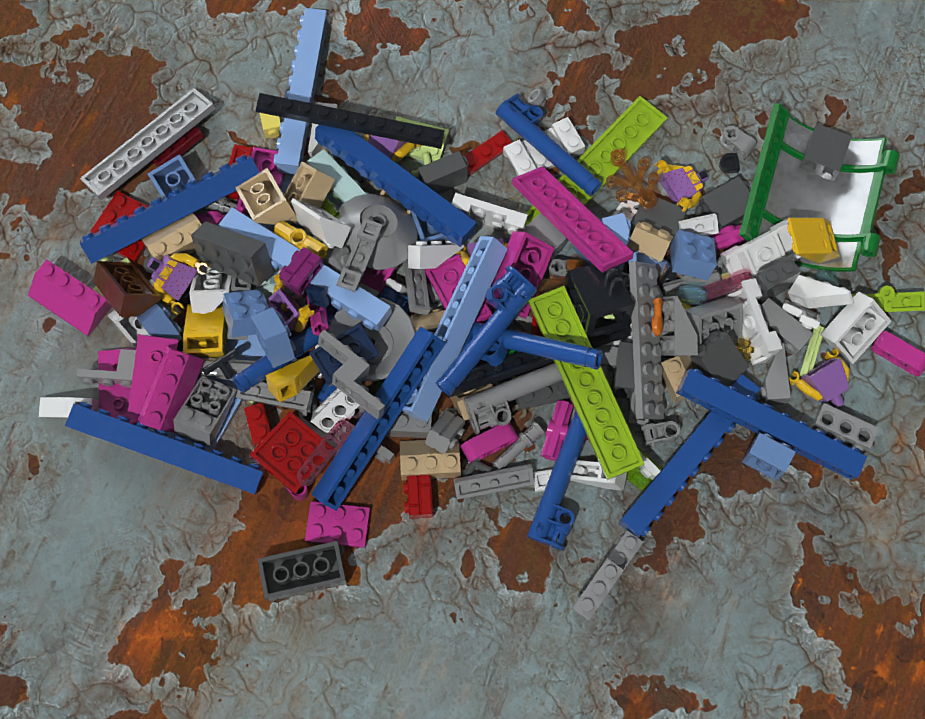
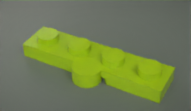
(898, 302)

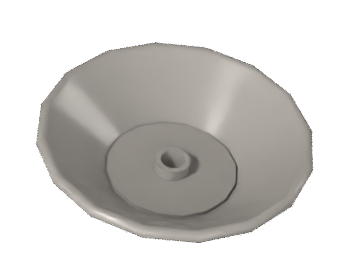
(396, 233)
(389, 341)

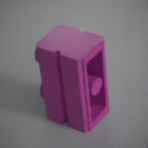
(301, 270)

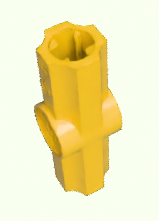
(294, 235)

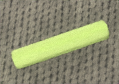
(812, 350)

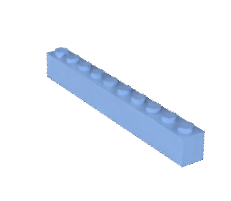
(302, 88)
(357, 304)
(457, 322)

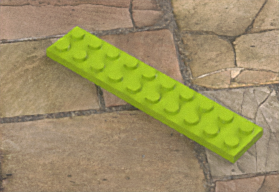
(627, 134)
(588, 387)

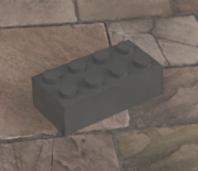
(232, 253)
(302, 571)

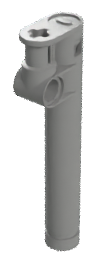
(485, 405)

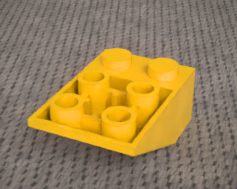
(813, 239)
(205, 333)

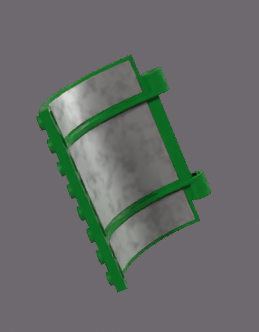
(786, 191)

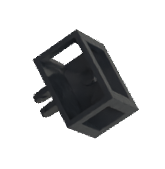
(599, 295)

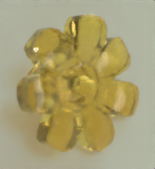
(744, 349)

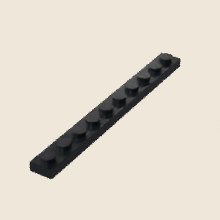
(349, 120)
(523, 362)

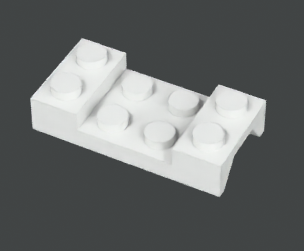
(527, 158)
(490, 214)
(760, 252)
(754, 326)

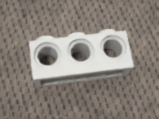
(330, 409)

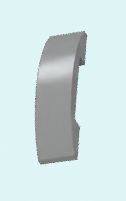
(360, 255)

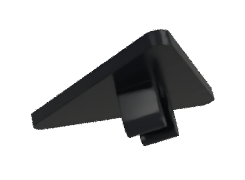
(667, 273)

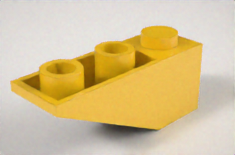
(291, 379)

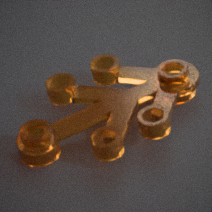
(633, 182)

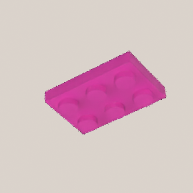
(345, 525)

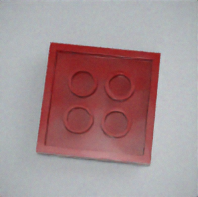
(117, 207)
(287, 449)

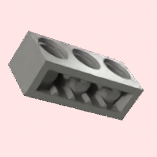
(852, 424)

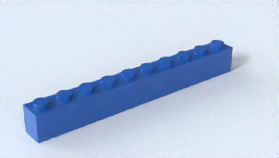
(397, 183)
(168, 210)
(763, 419)
(370, 431)
(163, 448)
(682, 466)

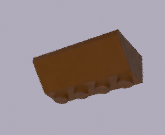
(125, 288)

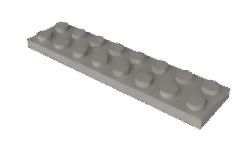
(147, 143)
(645, 344)

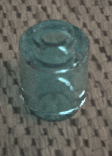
(827, 276)
(692, 294)

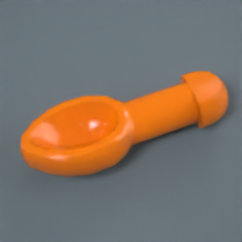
(657, 321)

